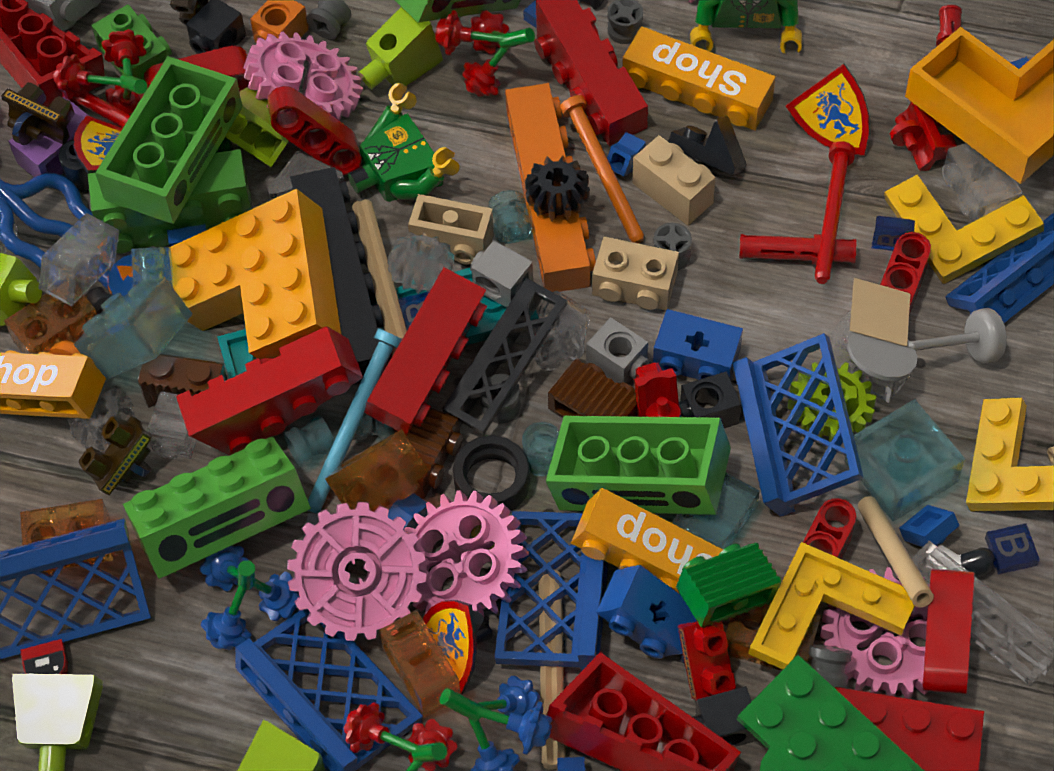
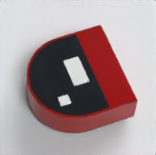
(45, 658)

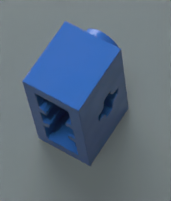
(696, 345)
(645, 611)

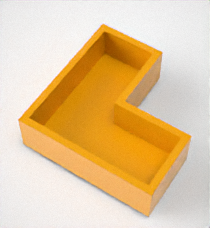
(990, 101)
(261, 265)

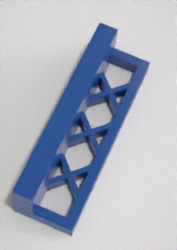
(1011, 277)

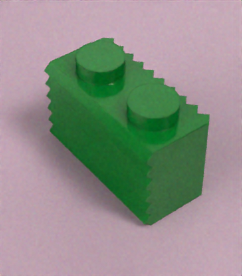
(728, 583)

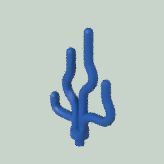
(12, 202)

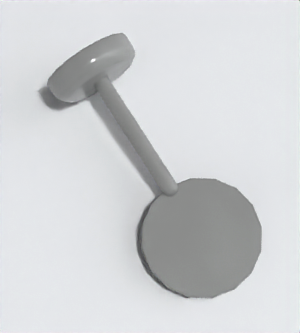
(885, 360)

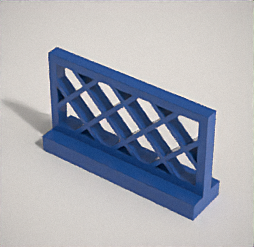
(768, 440)
(56, 553)
(591, 588)
(293, 703)

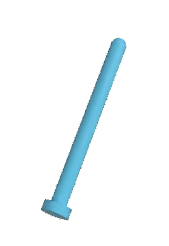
(353, 417)

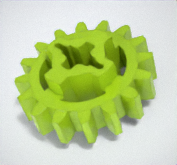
(856, 395)

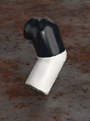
(977, 561)

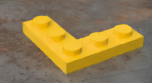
(973, 244)
(994, 476)
(818, 578)

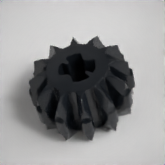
(557, 188)

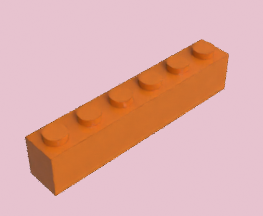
(535, 135)

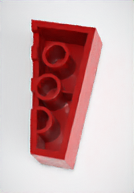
(35, 46)
(589, 68)
(426, 351)
(271, 392)
(632, 725)
(928, 732)

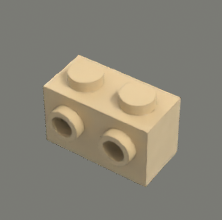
(673, 180)
(459, 224)
(635, 273)

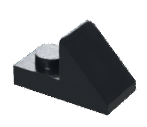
(718, 150)

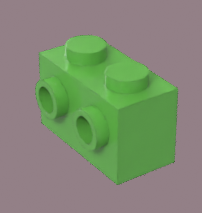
(125, 19)

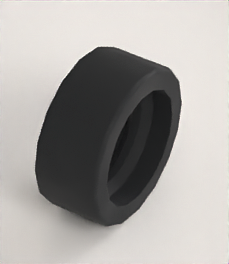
(493, 448)

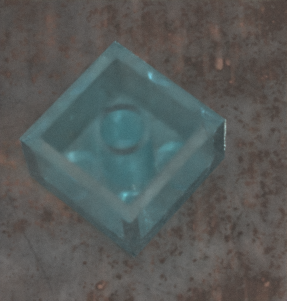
(133, 327)
(906, 460)

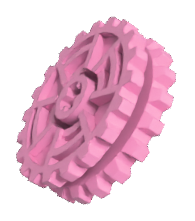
(326, 585)

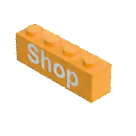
(699, 78)
(49, 384)
(632, 536)

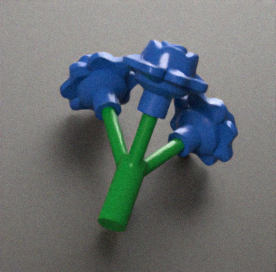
(229, 567)
(521, 714)

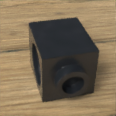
(215, 27)
(715, 391)
(720, 715)

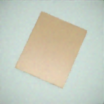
(880, 312)

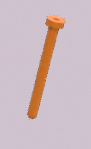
(574, 108)

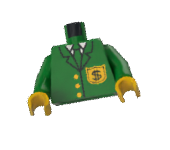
(747, 15)
(398, 155)

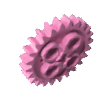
(327, 81)
(466, 556)
(906, 657)

